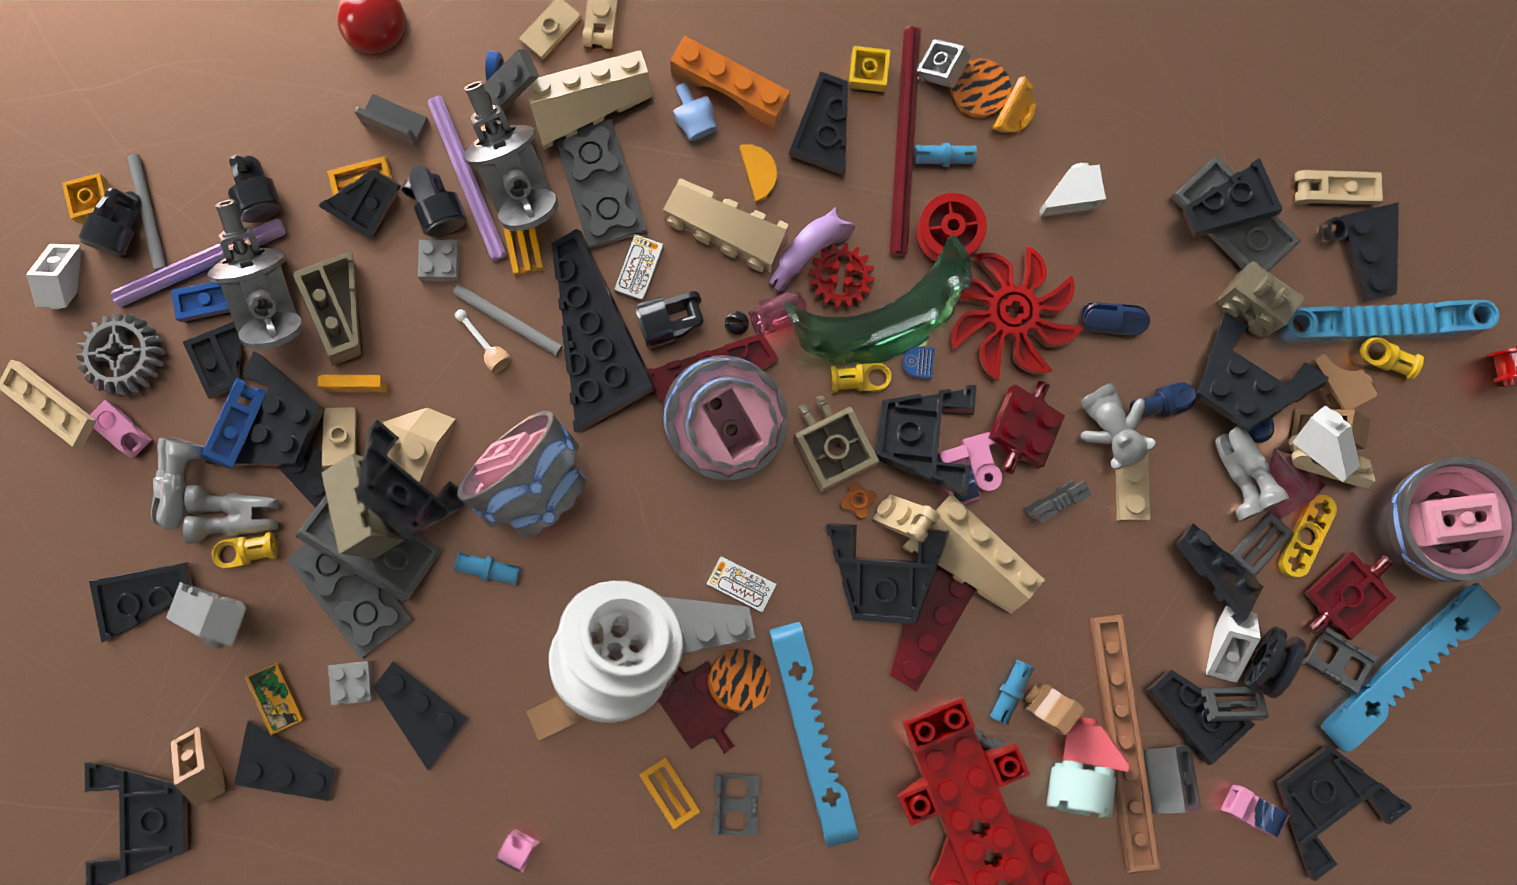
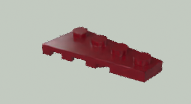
(753, 349)
(924, 640)

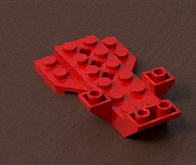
(962, 786)

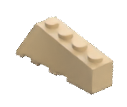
(587, 95)
(726, 225)
(982, 558)

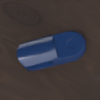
(1115, 318)

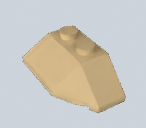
(420, 441)

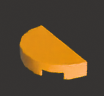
(1018, 109)
(760, 170)

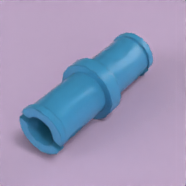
(945, 154)
(486, 568)
(1012, 692)

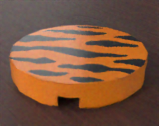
(981, 89)
(739, 680)

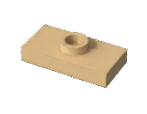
(550, 28)
(338, 435)

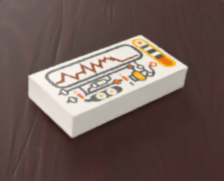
(639, 268)
(741, 584)

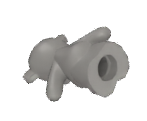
(1119, 430)

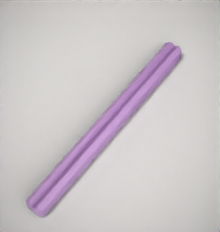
(467, 178)
(188, 267)

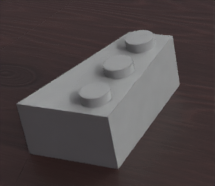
(207, 615)
(711, 624)

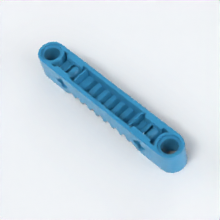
(1390, 322)
(1470, 609)
(835, 819)

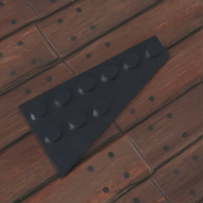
(598, 347)

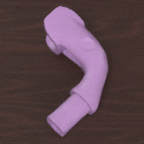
(810, 240)

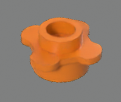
(849, 502)

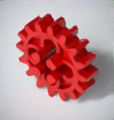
(830, 263)

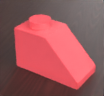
(1093, 746)

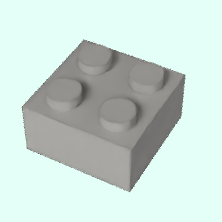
(943, 63)
(439, 261)
(351, 683)

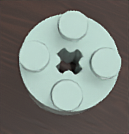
(1081, 790)

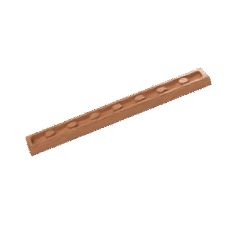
(1124, 728)

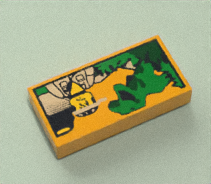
(273, 699)

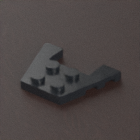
(1245, 390)
(282, 422)
(912, 431)
(395, 493)
(886, 587)
(1321, 794)
(150, 821)

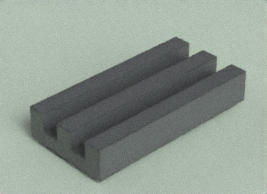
(1277, 524)
(1213, 705)

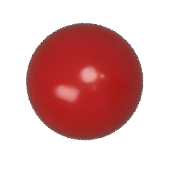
(371, 24)

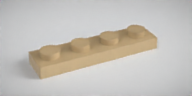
(46, 404)

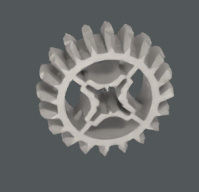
(116, 332)

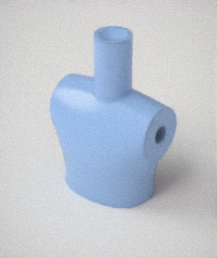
(694, 116)

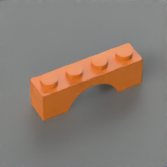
(707, 68)

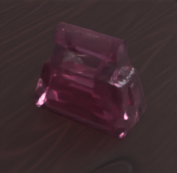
(771, 315)

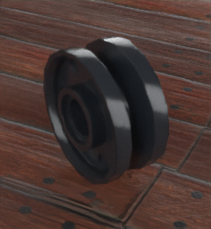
(1275, 662)

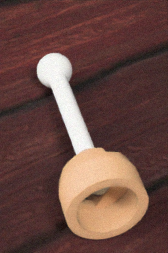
(494, 357)

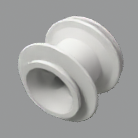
(633, 683)

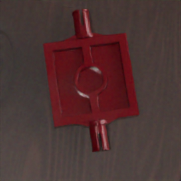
(1026, 427)
(1350, 595)
(694, 708)

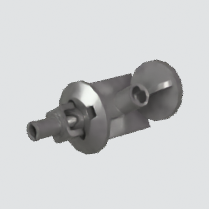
(508, 165)
(253, 285)

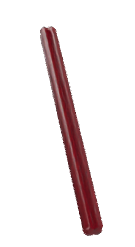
(905, 141)

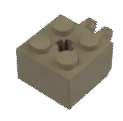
(1259, 300)
(816, 442)

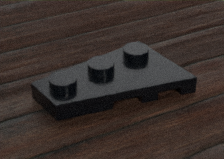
(822, 129)
(1238, 201)
(1374, 250)
(1228, 577)
(135, 596)
(1185, 709)
(420, 713)
(281, 767)

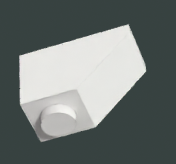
(1077, 191)
(55, 276)
(1330, 443)
(1232, 646)

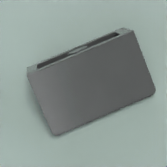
(393, 120)
(1172, 779)

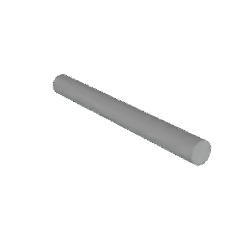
(146, 212)
(507, 320)

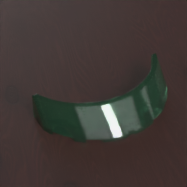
(894, 327)

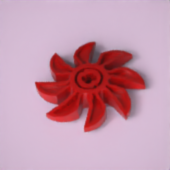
(1026, 322)

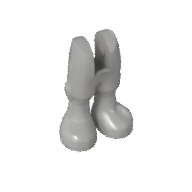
(1244, 465)
(169, 481)
(239, 516)

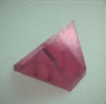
(1298, 483)

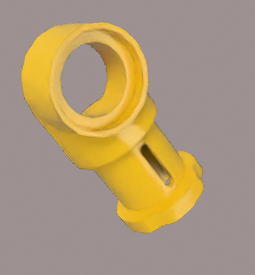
(1391, 358)
(858, 378)
(245, 550)

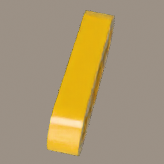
(1306, 560)

